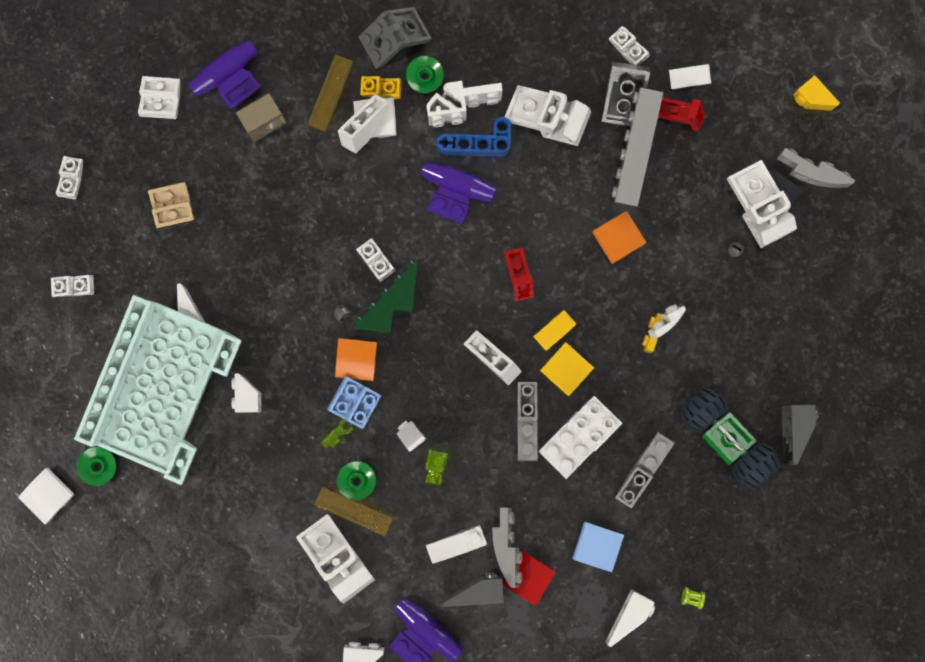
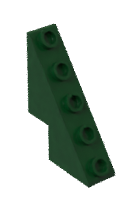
(396, 299)

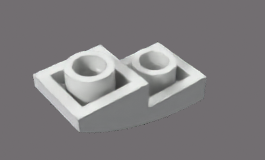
(629, 47)
(690, 76)
(70, 177)
(375, 260)
(72, 286)
(669, 318)

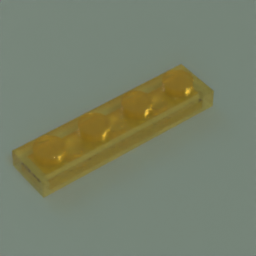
(330, 93)
(353, 511)

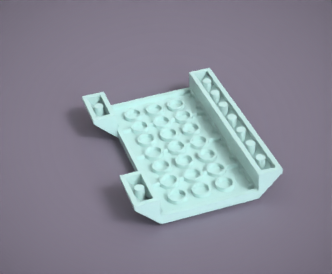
(155, 386)

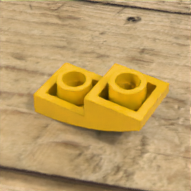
(382, 87)
(555, 330)

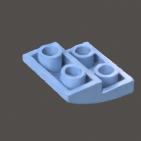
(354, 402)
(598, 547)

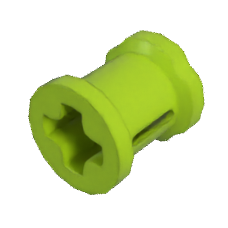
(693, 598)

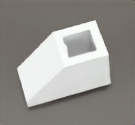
(247, 397)
(356, 653)

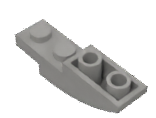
(821, 175)
(527, 421)
(644, 469)
(507, 557)

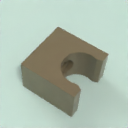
(261, 117)

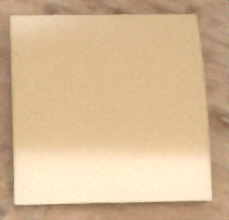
(171, 204)

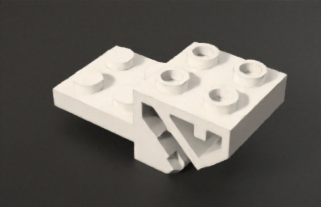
(454, 110)
(549, 114)
(763, 203)
(580, 437)
(335, 559)

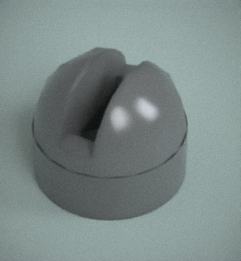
(734, 252)
(341, 313)

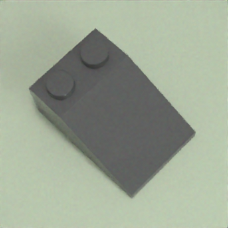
(621, 86)
(797, 427)
(483, 590)

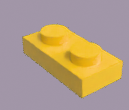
(649, 342)

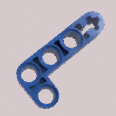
(473, 141)

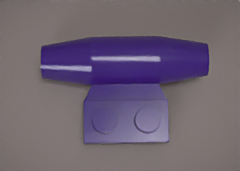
(228, 75)
(455, 190)
(422, 636)

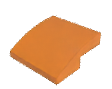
(619, 237)
(356, 359)

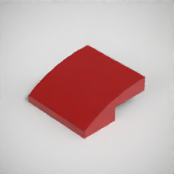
(534, 579)

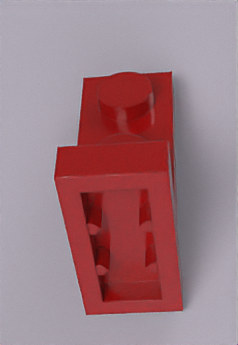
(683, 112)
(519, 274)

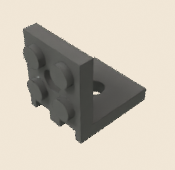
(394, 33)

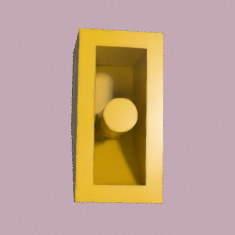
(815, 96)

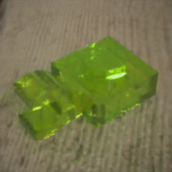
(333, 438)
(435, 463)

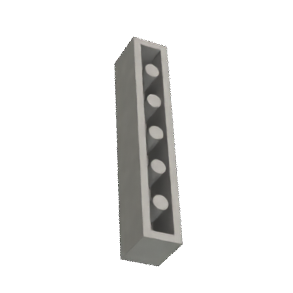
(638, 146)

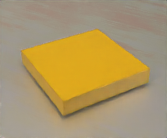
(567, 369)

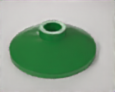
(421, 66)
(87, 466)
(349, 473)

